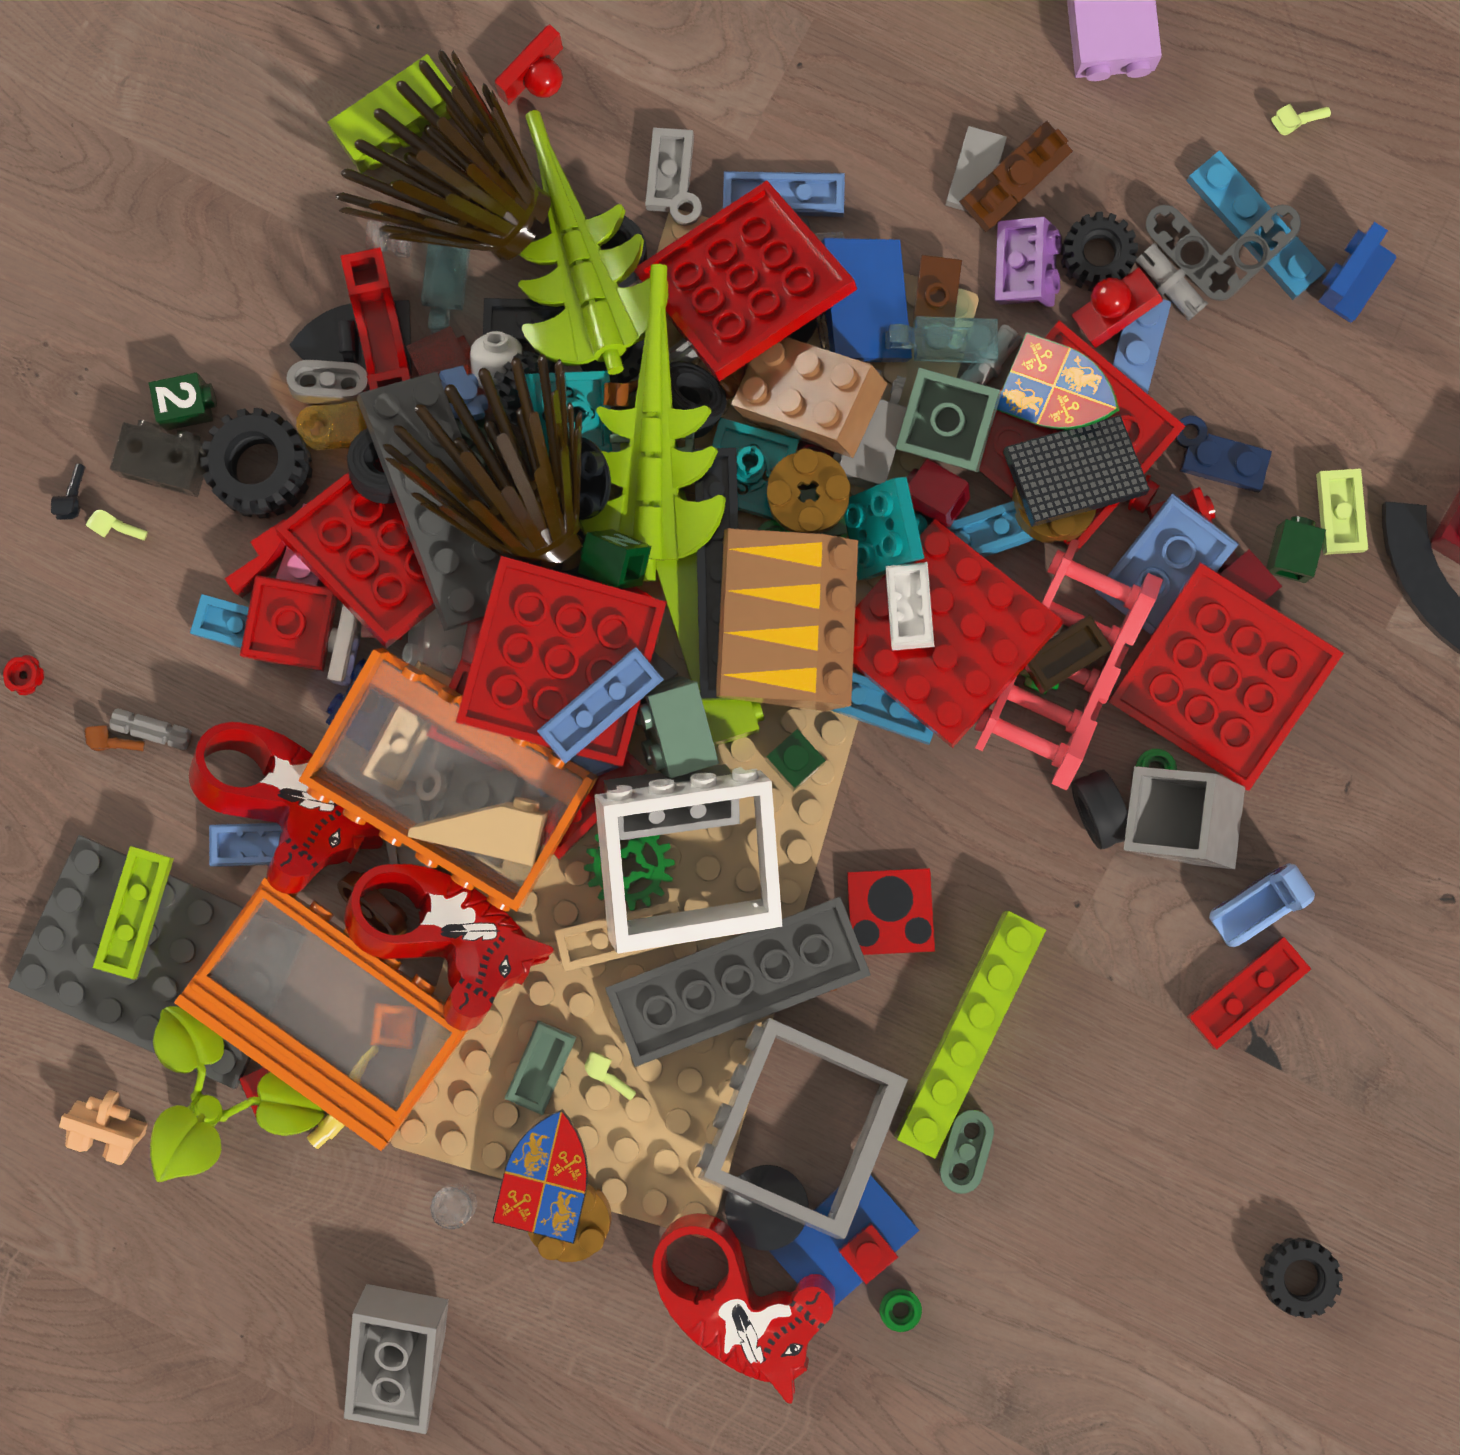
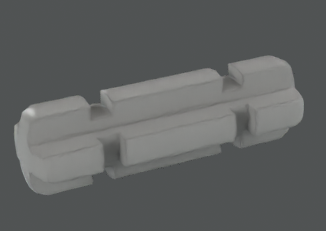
(150, 729)

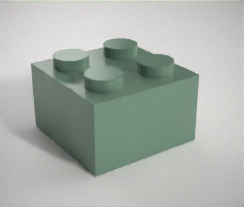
(948, 419)
(676, 728)

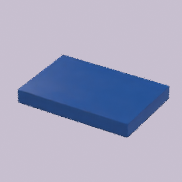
(862, 318)
(819, 1253)

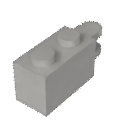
(879, 442)

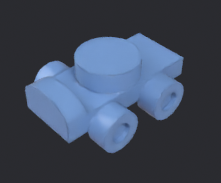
(467, 387)

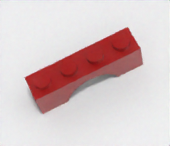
(376, 317)

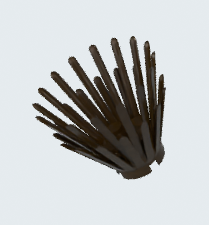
(489, 200)
(527, 517)

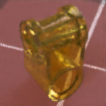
(340, 422)

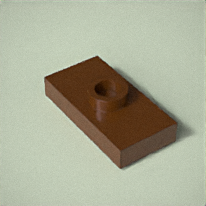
(937, 287)

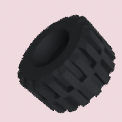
(233, 440)

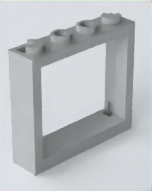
(864, 1153)

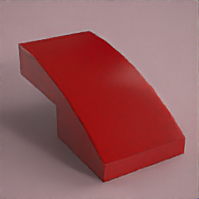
(270, 552)

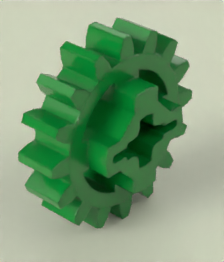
(655, 874)

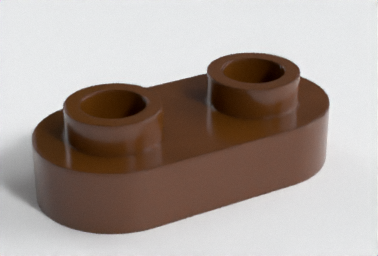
(376, 909)

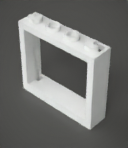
(697, 923)

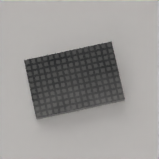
(1075, 471)

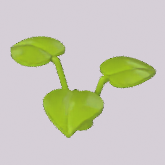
(185, 1137)

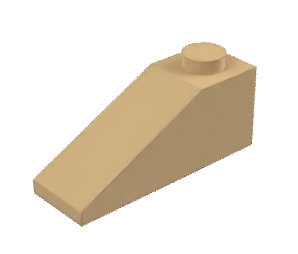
(499, 831)

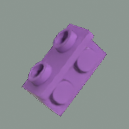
(1027, 261)

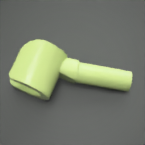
(1287, 119)
(102, 522)
(597, 1068)

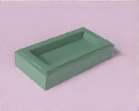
(540, 1067)

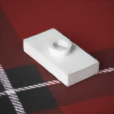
(909, 606)
(344, 645)

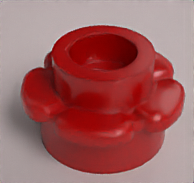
(1141, 503)
(13, 671)

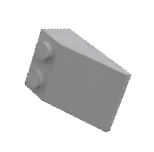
(394, 1358)

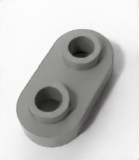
(329, 381)

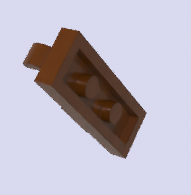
(1016, 175)

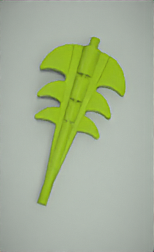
(597, 314)
(652, 465)

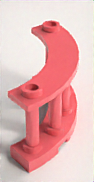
(1096, 682)

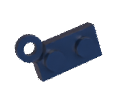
(1222, 458)

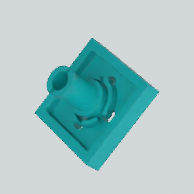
(586, 394)
(753, 461)
(890, 526)

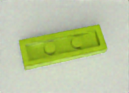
(133, 913)

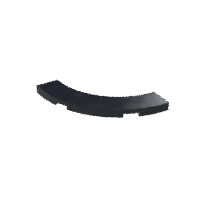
(1418, 571)

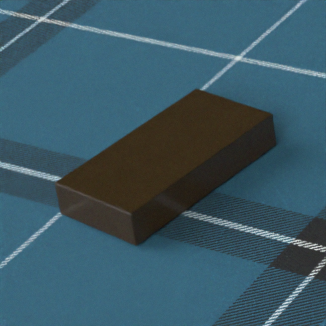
(1067, 654)

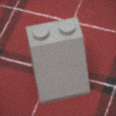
(1184, 817)

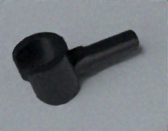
(68, 506)

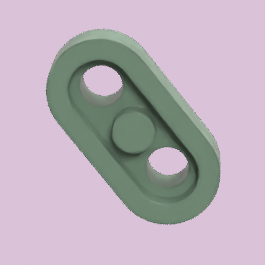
(965, 1150)

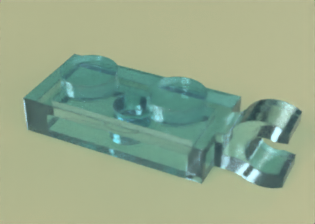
(444, 283)
(947, 339)

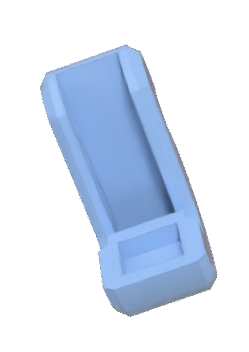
(1261, 904)

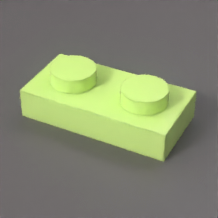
(1342, 511)

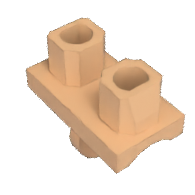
(103, 1122)

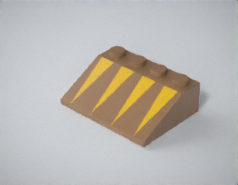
(787, 618)

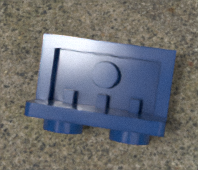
(1357, 279)

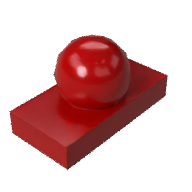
(533, 69)
(1116, 305)

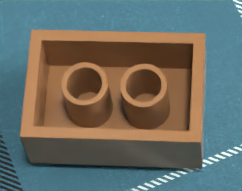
(810, 395)

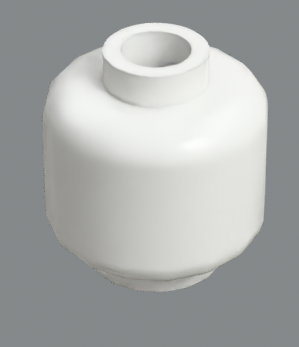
(493, 352)

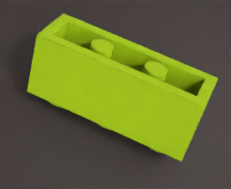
(359, 119)

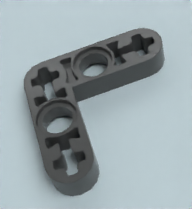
(1212, 260)

